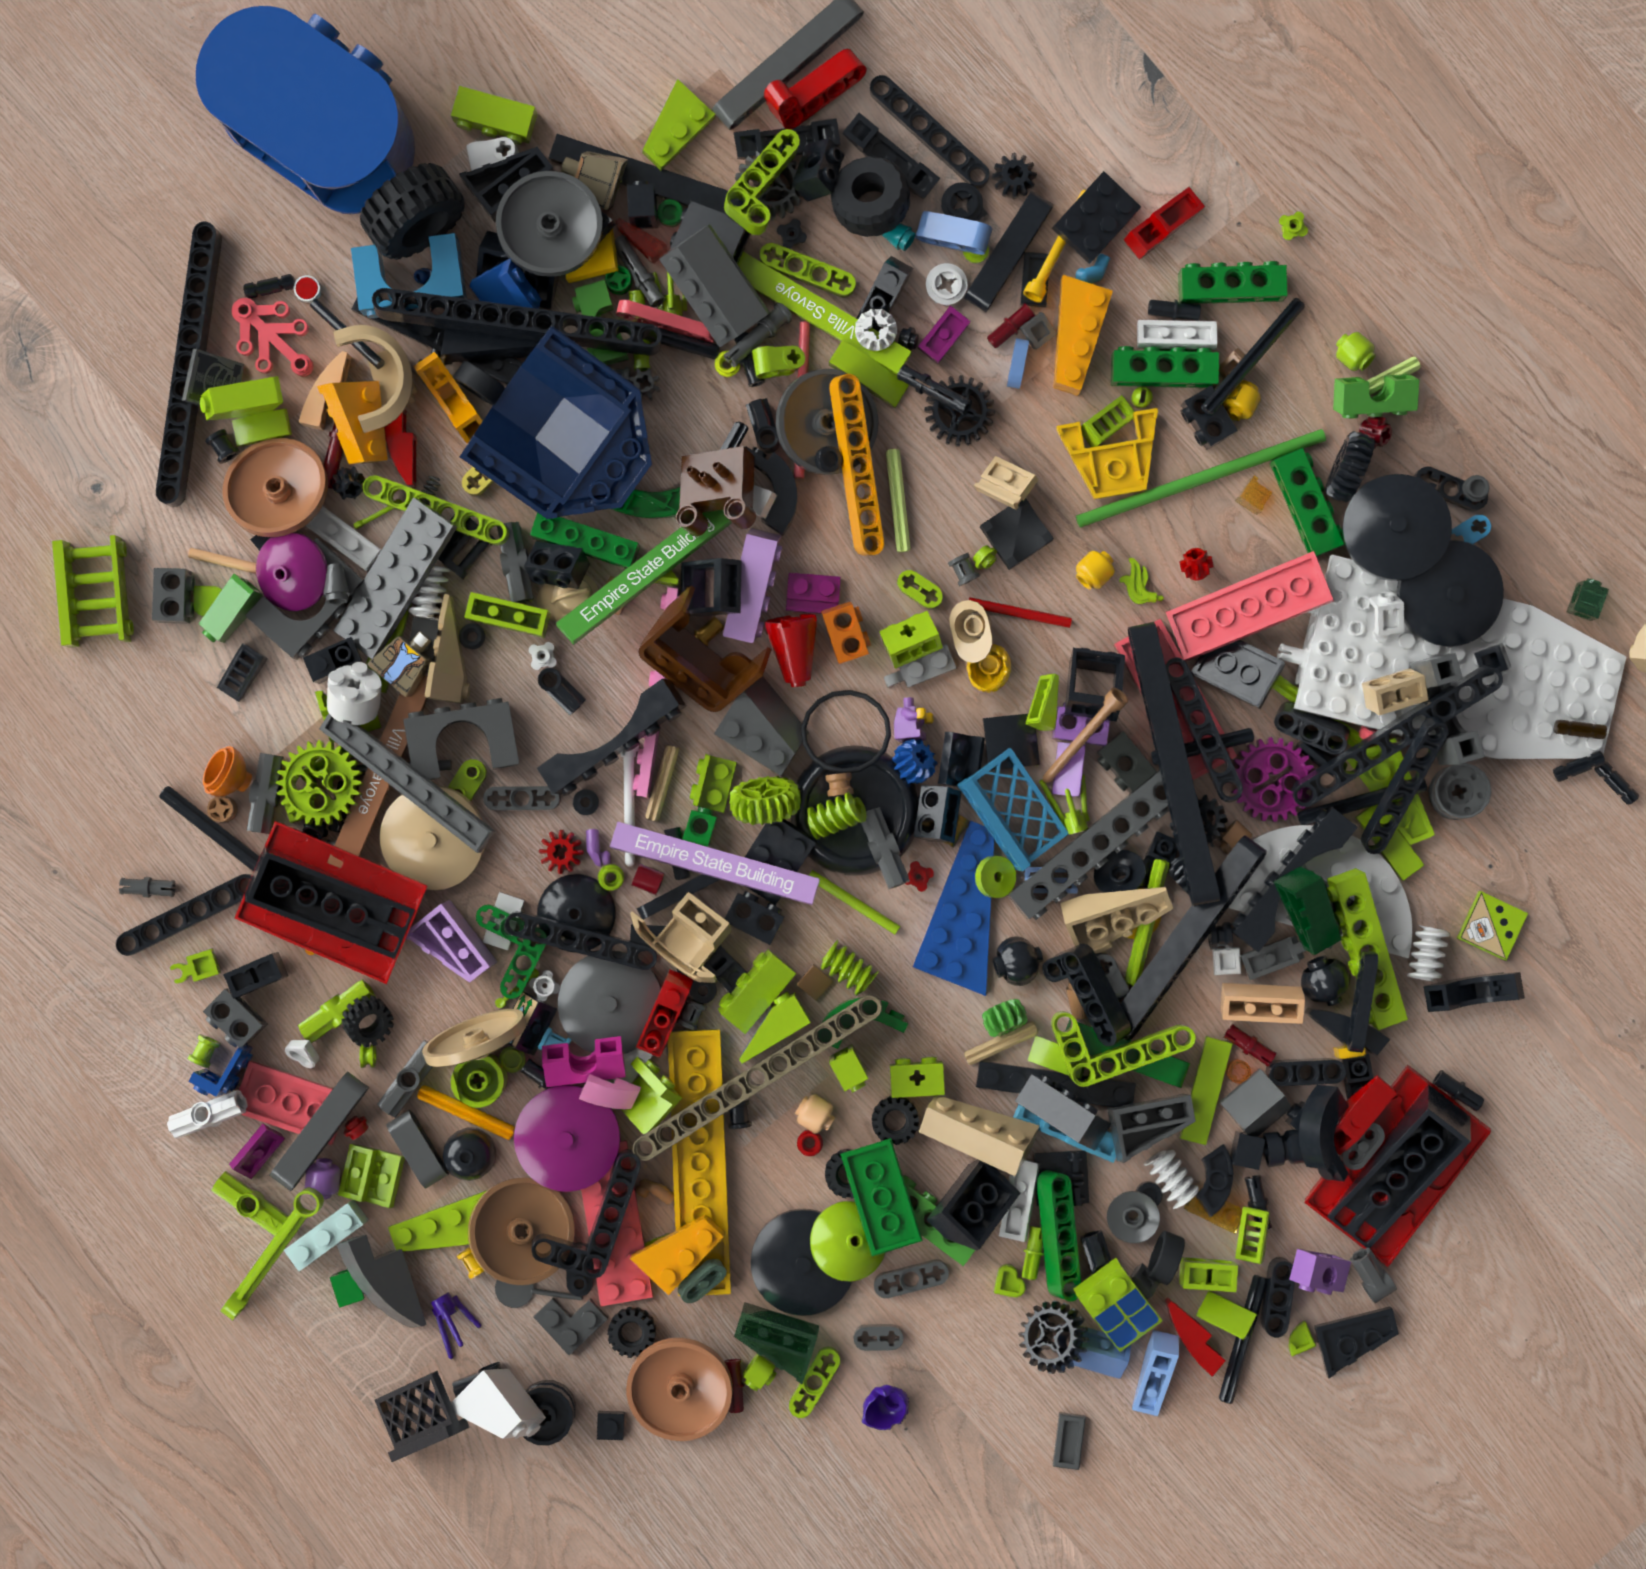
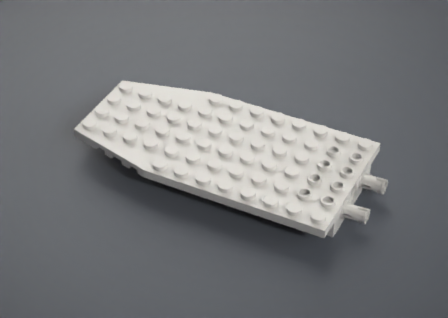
(1551, 674)

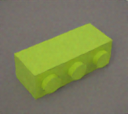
(493, 115)
(507, 615)
(755, 991)
(849, 1069)

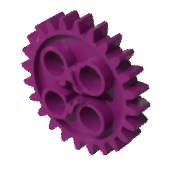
(1259, 759)

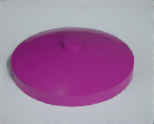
(565, 1139)

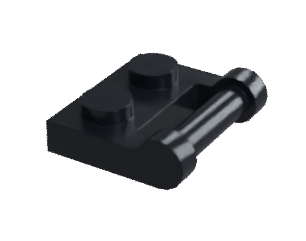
(456, 544)

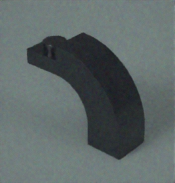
(784, 487)
(1473, 990)
(1317, 1131)

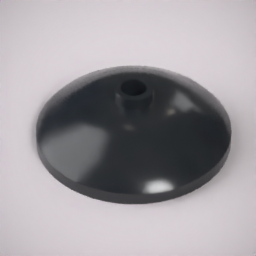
(580, 893)

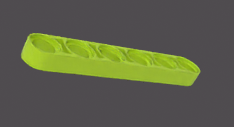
(461, 514)

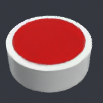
(307, 289)

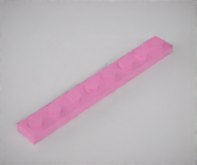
(647, 755)

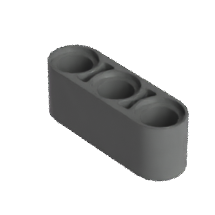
(417, 1149)

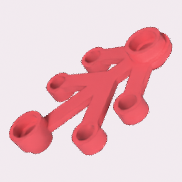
(268, 334)

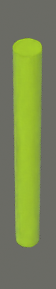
(856, 903)

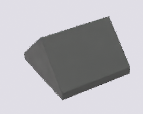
(1256, 1104)

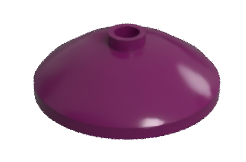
(303, 569)

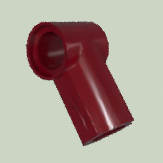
(648, 879)

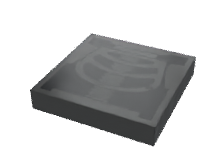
(208, 372)

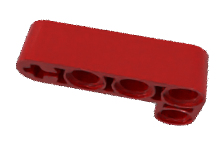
(815, 90)

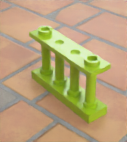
(67, 580)

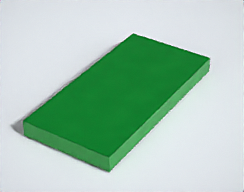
(881, 1197)

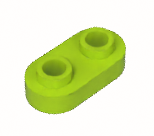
(468, 784)

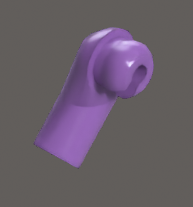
(593, 848)

